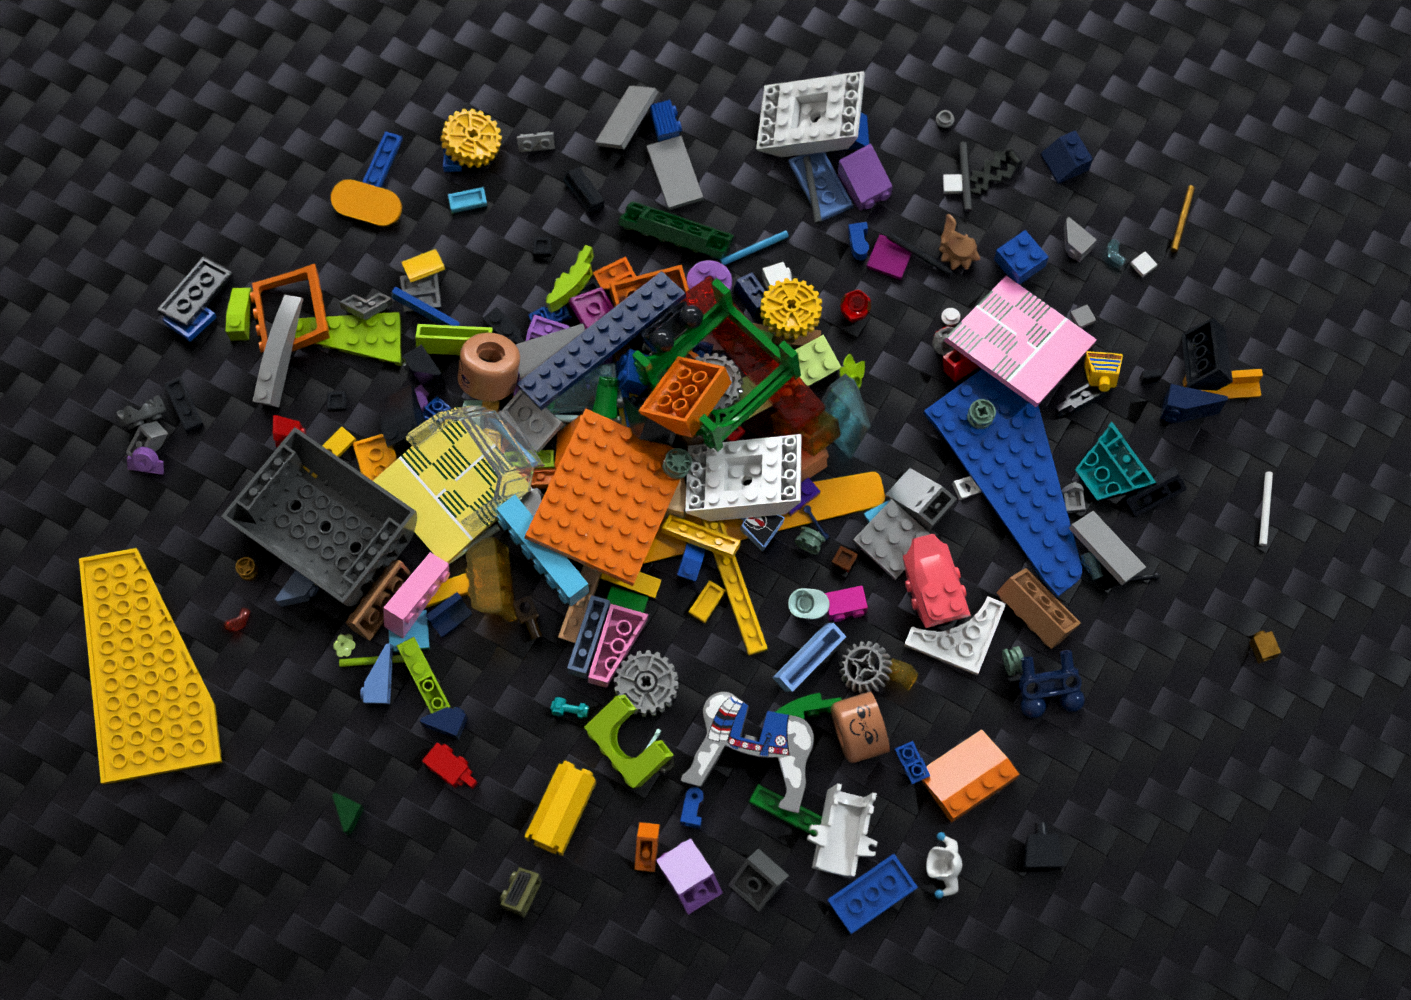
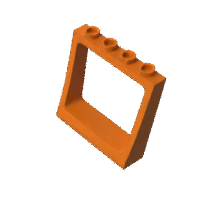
(306, 273)

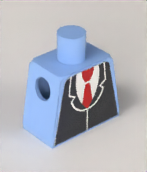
(761, 529)

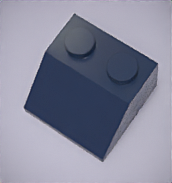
(1067, 157)

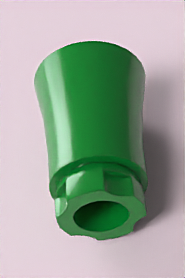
(606, 397)

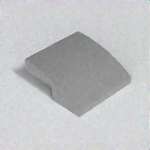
(423, 289)

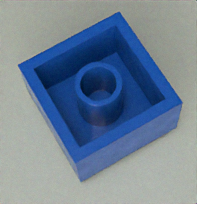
(1021, 257)

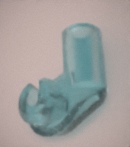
(1113, 252)

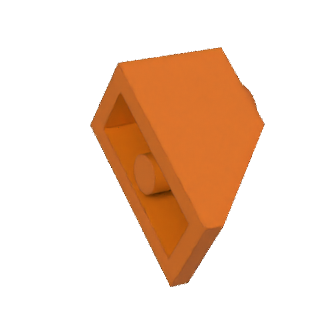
(646, 847)

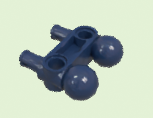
(1050, 684)

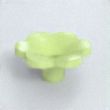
(344, 645)

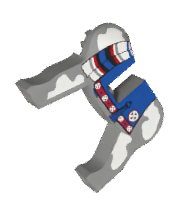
(782, 738)

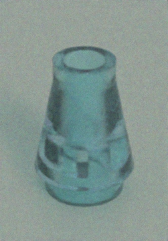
(1092, 565)

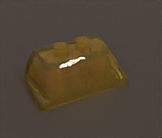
(490, 579)

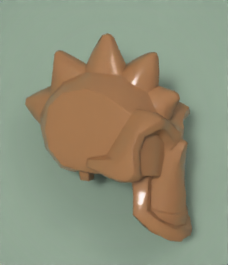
(957, 247)

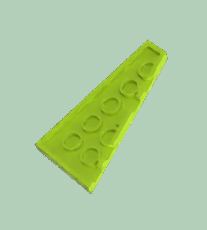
(371, 337)

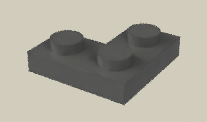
(366, 308)

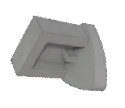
(1074, 498)

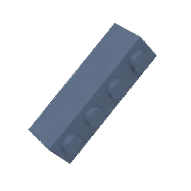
(588, 637)

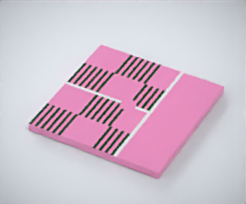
(1020, 341)

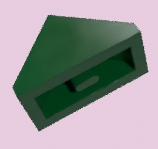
(348, 812)

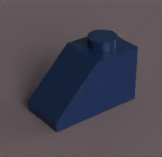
(446, 721)

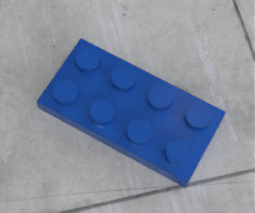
(872, 894)

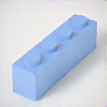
(809, 657)

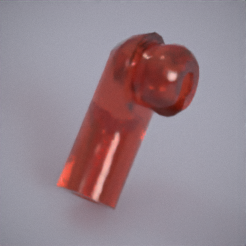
(238, 622)

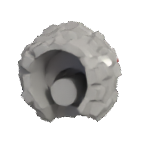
(938, 341)

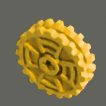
(471, 138)
(803, 312)

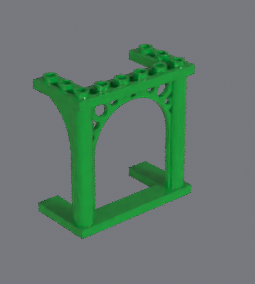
(653, 368)

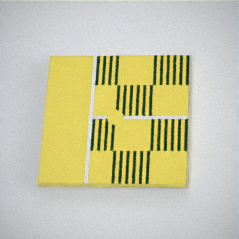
(443, 485)

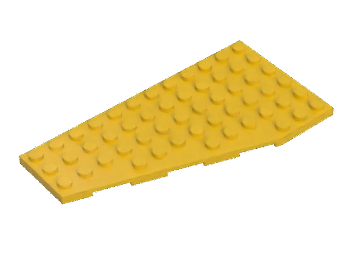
(144, 683)

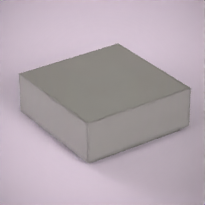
(1083, 316)

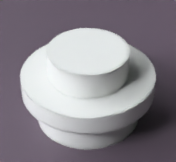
(950, 316)

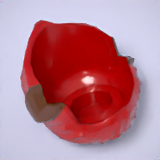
(855, 305)

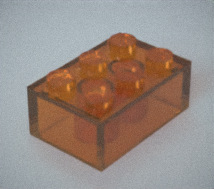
(815, 434)

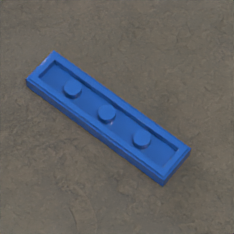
(382, 159)
(423, 308)

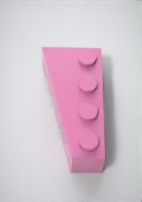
(415, 594)
(616, 640)

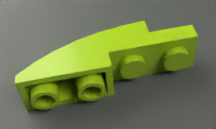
(571, 284)
(423, 675)

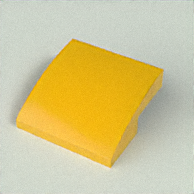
(423, 265)

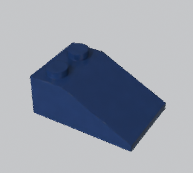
(1189, 404)

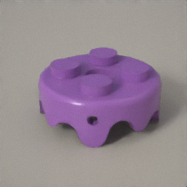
(709, 268)

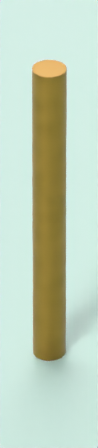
(1182, 219)

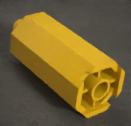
(561, 808)

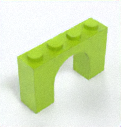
(604, 731)

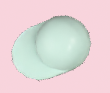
(808, 603)

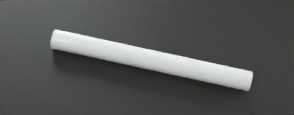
(1265, 509)

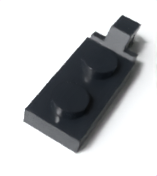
(503, 325)
(1078, 400)

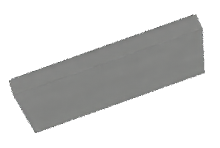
(626, 117)
(675, 172)
(538, 350)
(1107, 547)

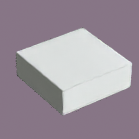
(952, 184)
(1143, 264)

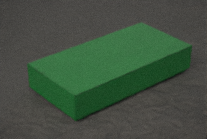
(627, 599)

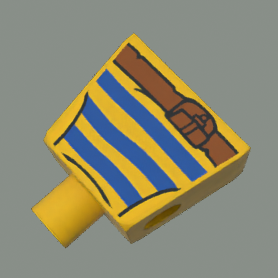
(1102, 369)

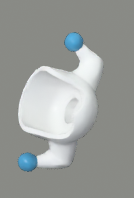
(945, 865)

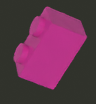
(846, 603)

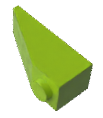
(238, 314)

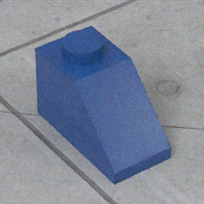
(691, 562)

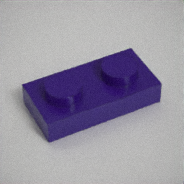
(808, 493)

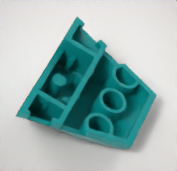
(1112, 467)

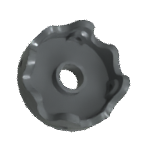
(149, 412)

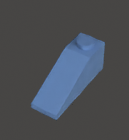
(378, 683)

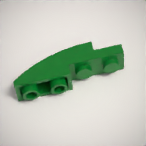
(808, 705)

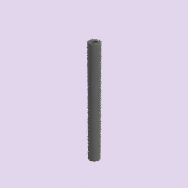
(965, 177)
(812, 190)

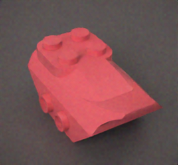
(934, 582)

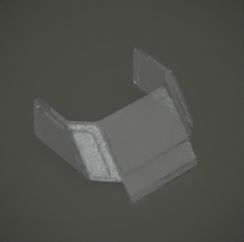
(501, 445)

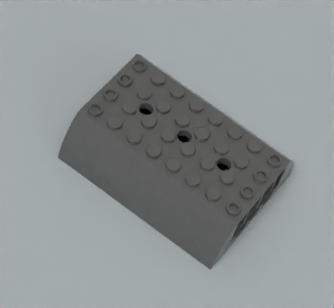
(339, 496)

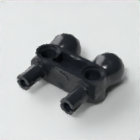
(662, 333)

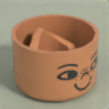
(486, 379)
(860, 727)

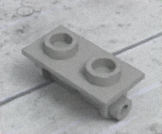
(535, 142)

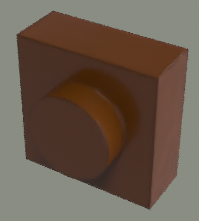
(844, 559)

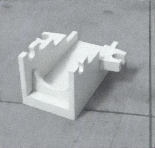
(842, 832)

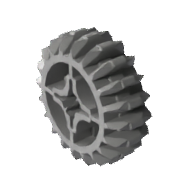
(860, 683)

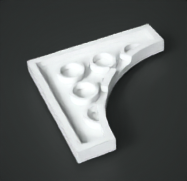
(962, 645)

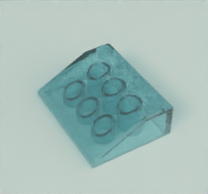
(846, 404)

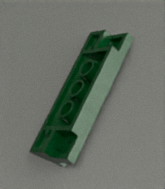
(676, 230)

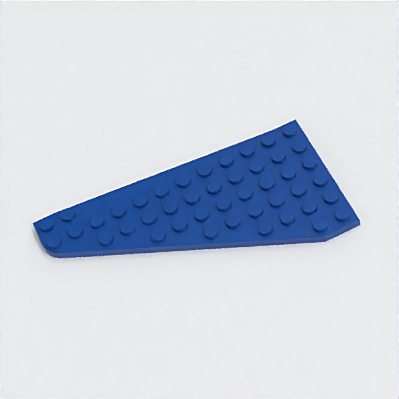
(1014, 473)

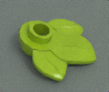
(853, 370)

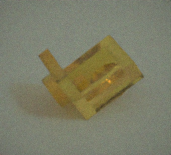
(903, 673)

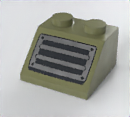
(521, 891)

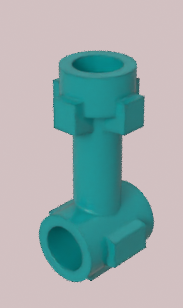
(559, 707)

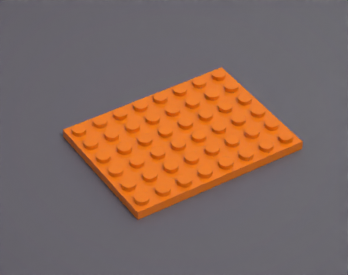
(605, 499)

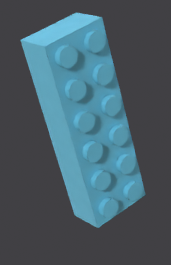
(556, 567)

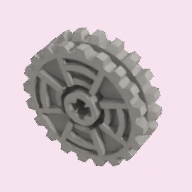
(733, 391)
(643, 668)

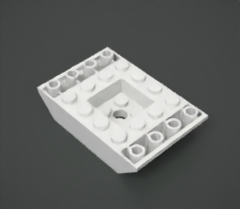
(791, 107)
(717, 478)

